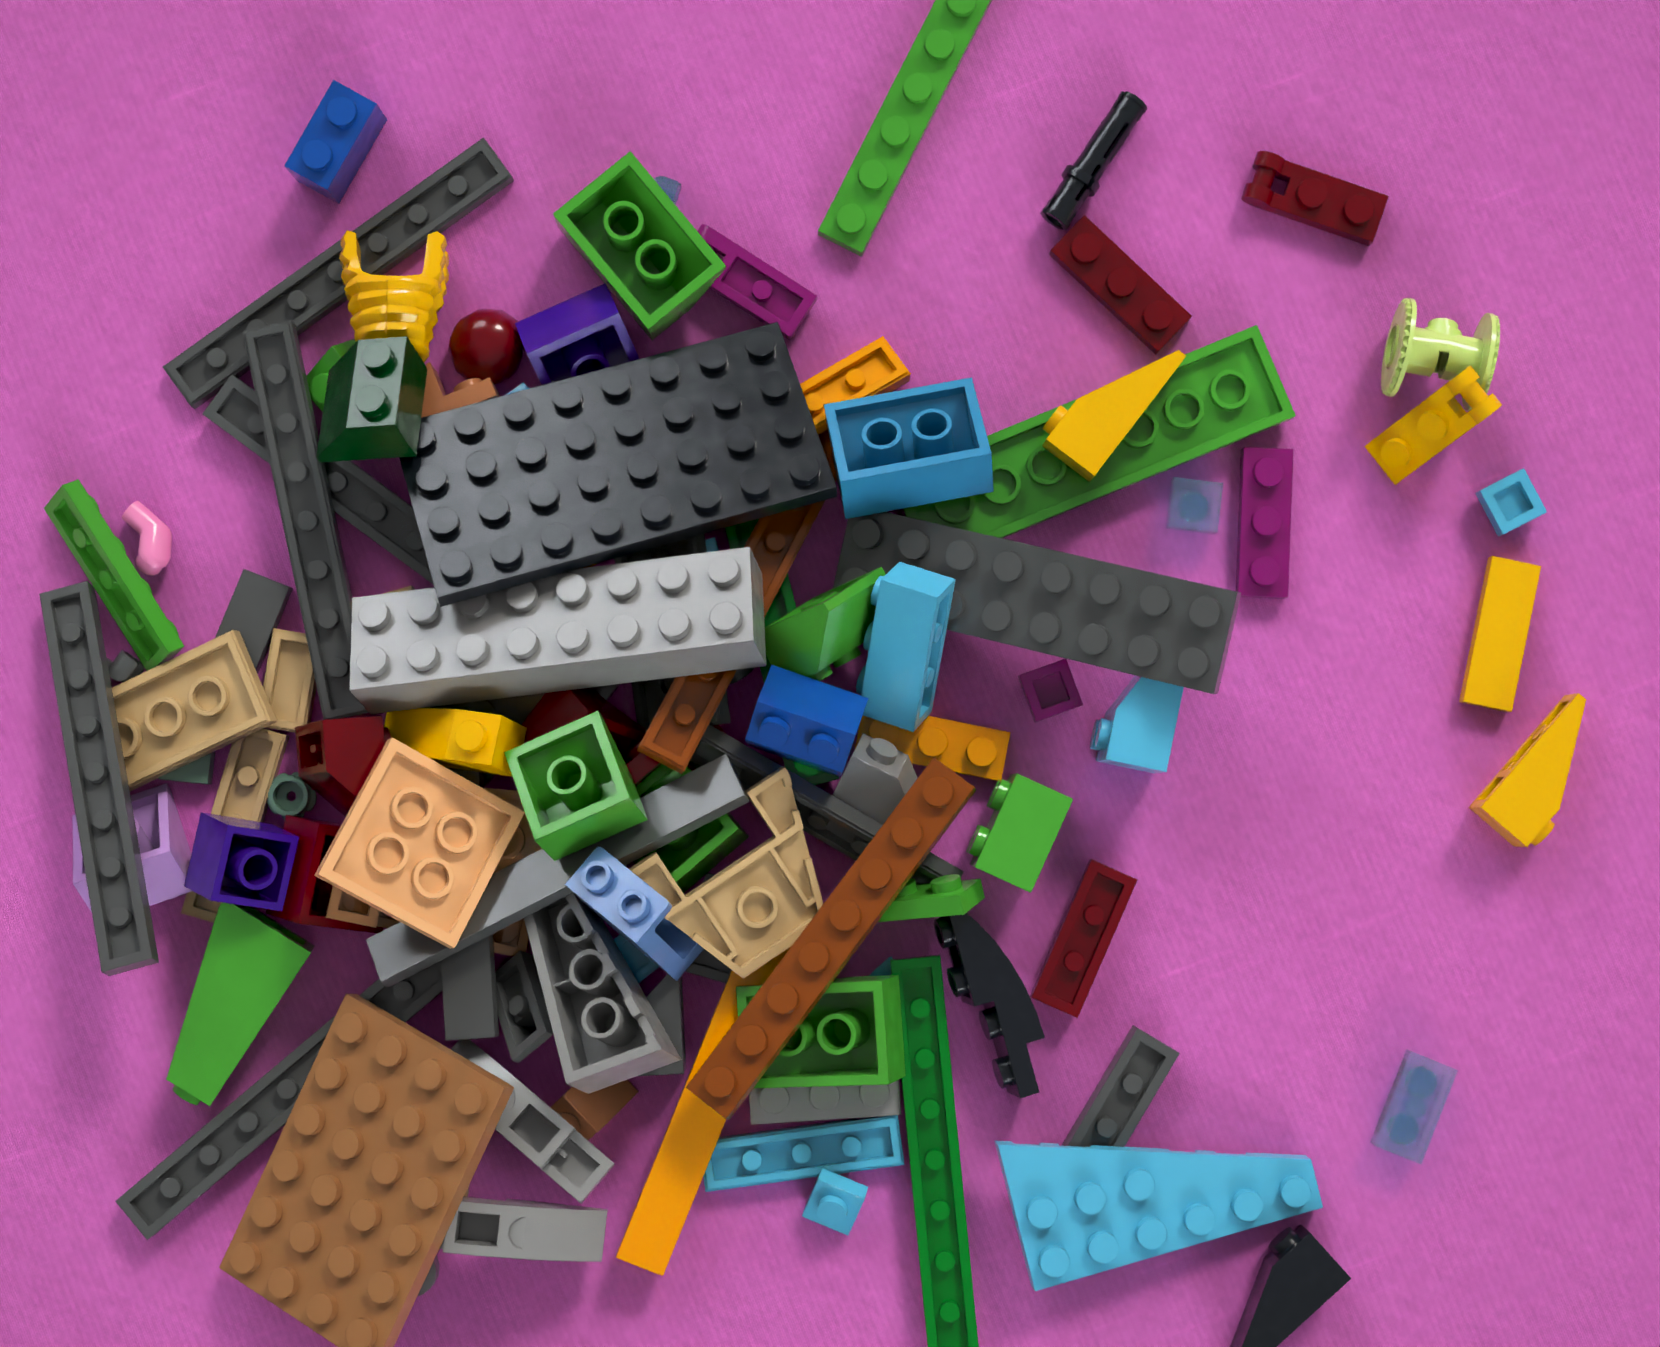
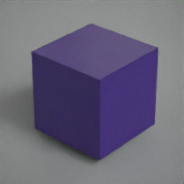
(241, 862)

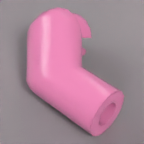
(154, 538)

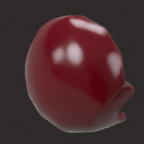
(486, 346)

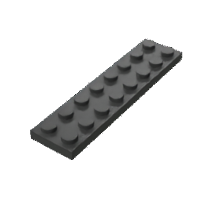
(1057, 599)

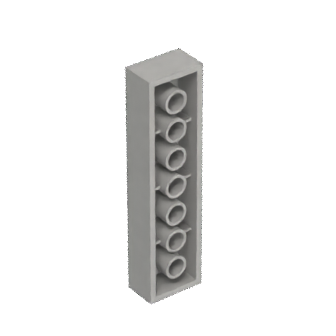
(560, 632)

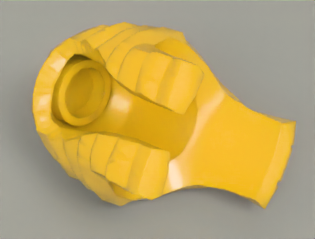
(395, 304)

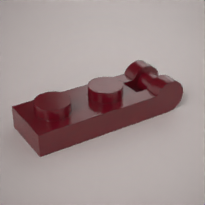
(1315, 199)

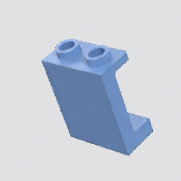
(633, 911)

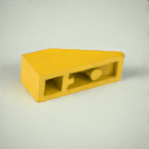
(1102, 418)
(458, 737)
(1533, 781)

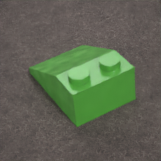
(845, 1039)

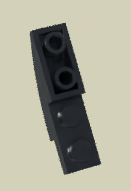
(987, 977)

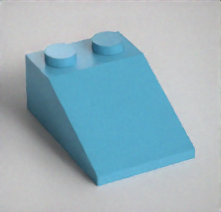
(1139, 726)

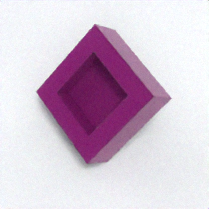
(1050, 690)

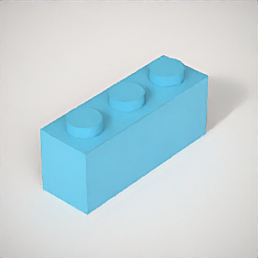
(905, 645)

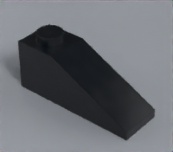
(1288, 1289)

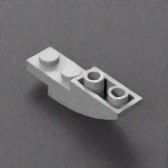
(543, 1133)
(526, 1230)

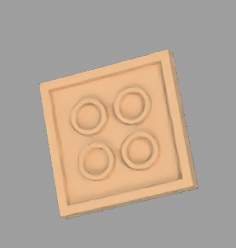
(420, 843)

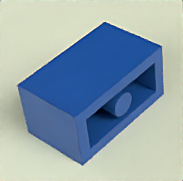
(336, 141)

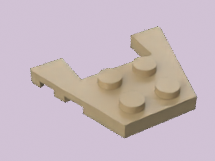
(757, 901)

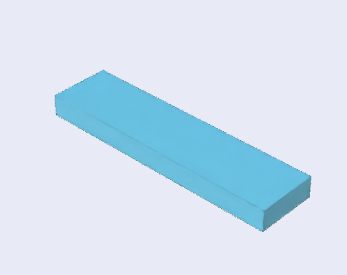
(804, 1151)

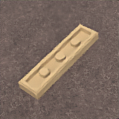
(243, 794)

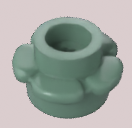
(278, 792)

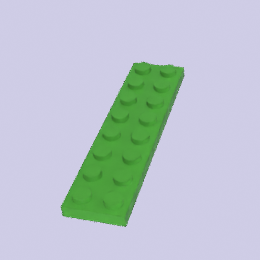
(1205, 405)

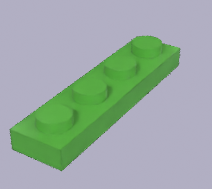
(113, 575)

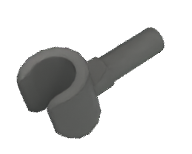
(124, 667)

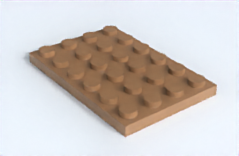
(365, 1177)

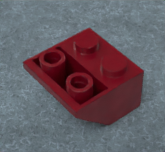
(339, 755)

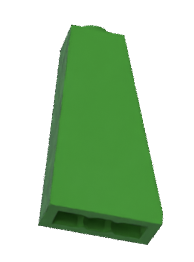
(236, 990)

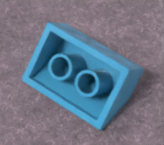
(909, 448)

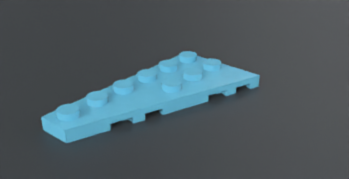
(1121, 1205)

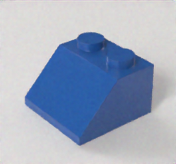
(805, 720)

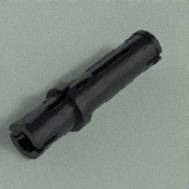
(1083, 176)

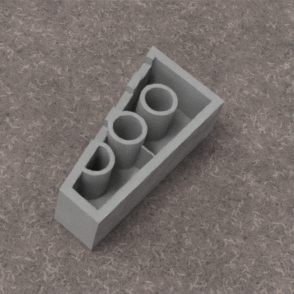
(593, 999)

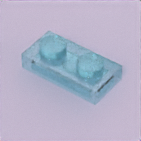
(1413, 1106)

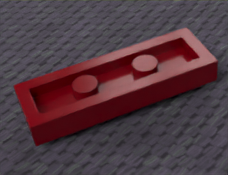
(1120, 284)
(1083, 938)

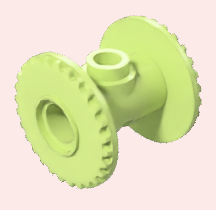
(1437, 349)

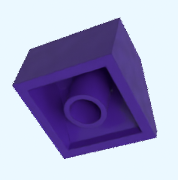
(576, 337)

